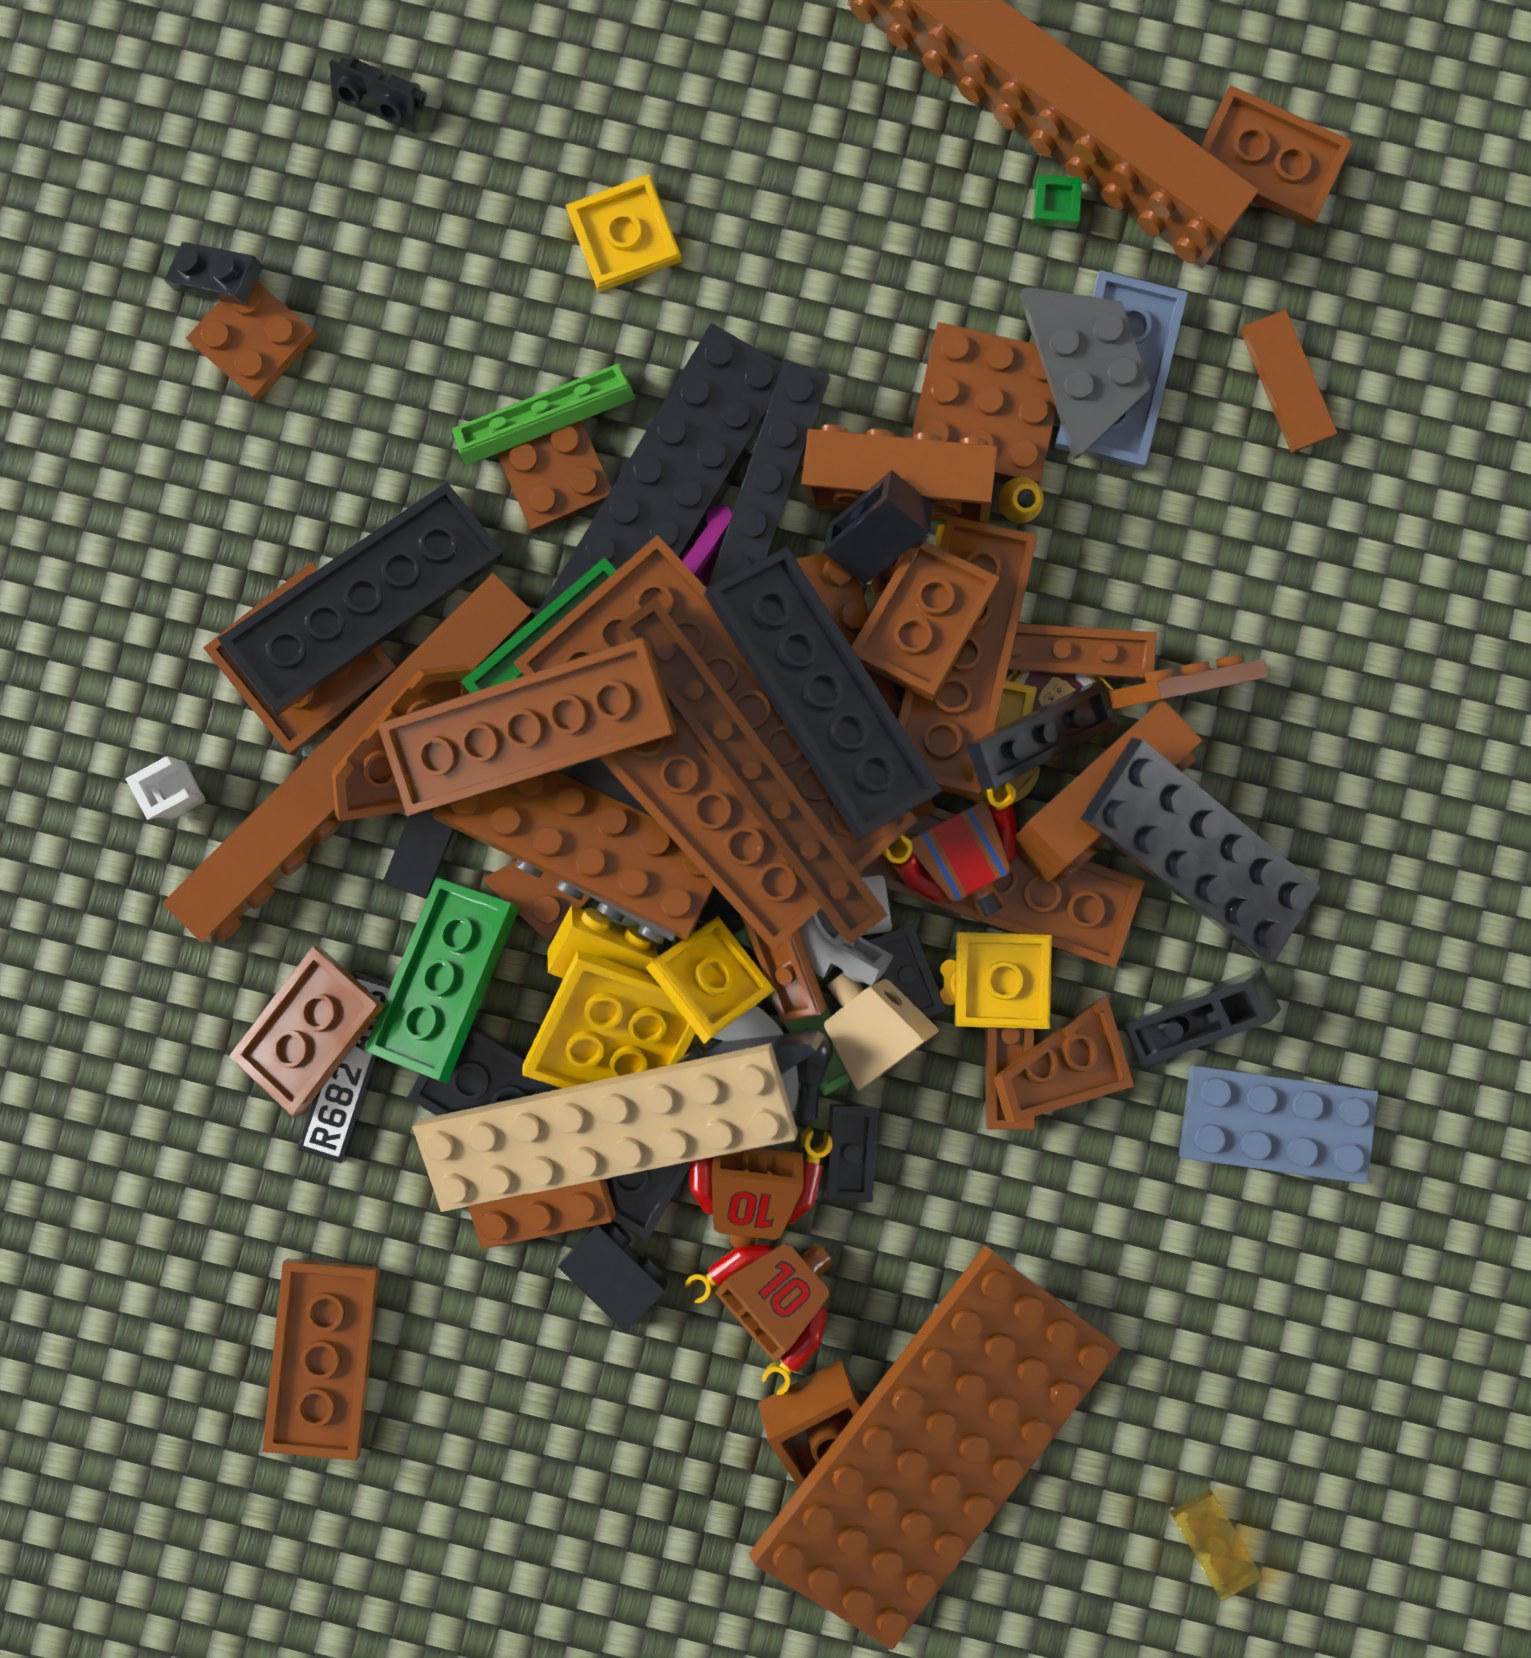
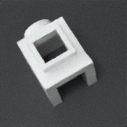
(166, 789)

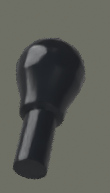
(811, 1075)

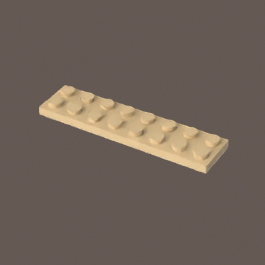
(607, 1128)

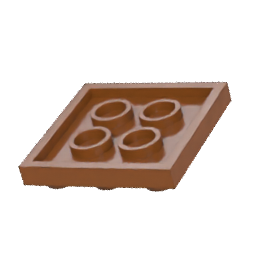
(990, 392)
(321, 707)

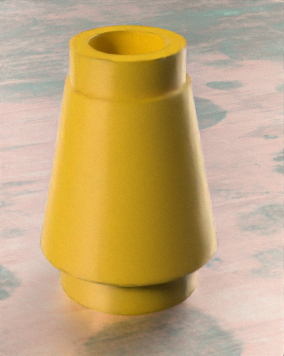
(1008, 500)

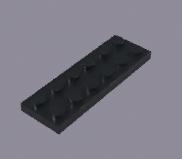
(361, 598)
(822, 693)
(1200, 850)
(493, 1074)

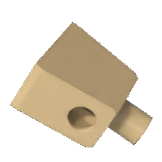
(874, 1028)

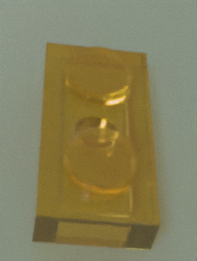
(1216, 1544)

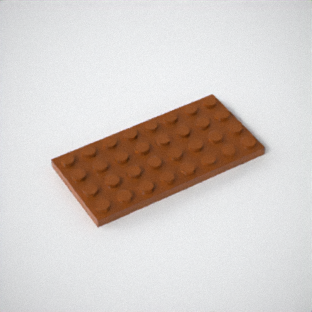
(677, 775)
(935, 1450)

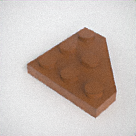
(364, 776)

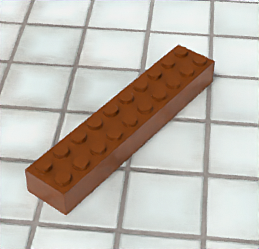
(1072, 116)

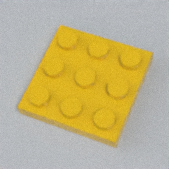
(606, 1026)

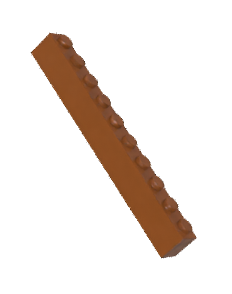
(303, 806)

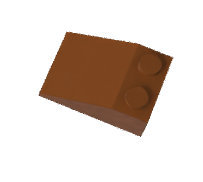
(810, 1417)

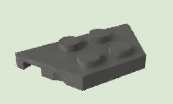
(1086, 361)

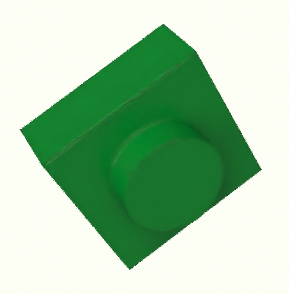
(1057, 201)

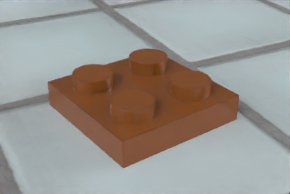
(252, 340)
(555, 476)

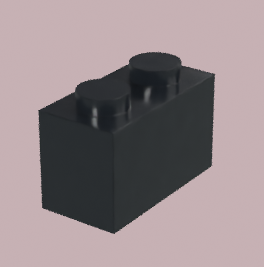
(879, 528)
(614, 1274)

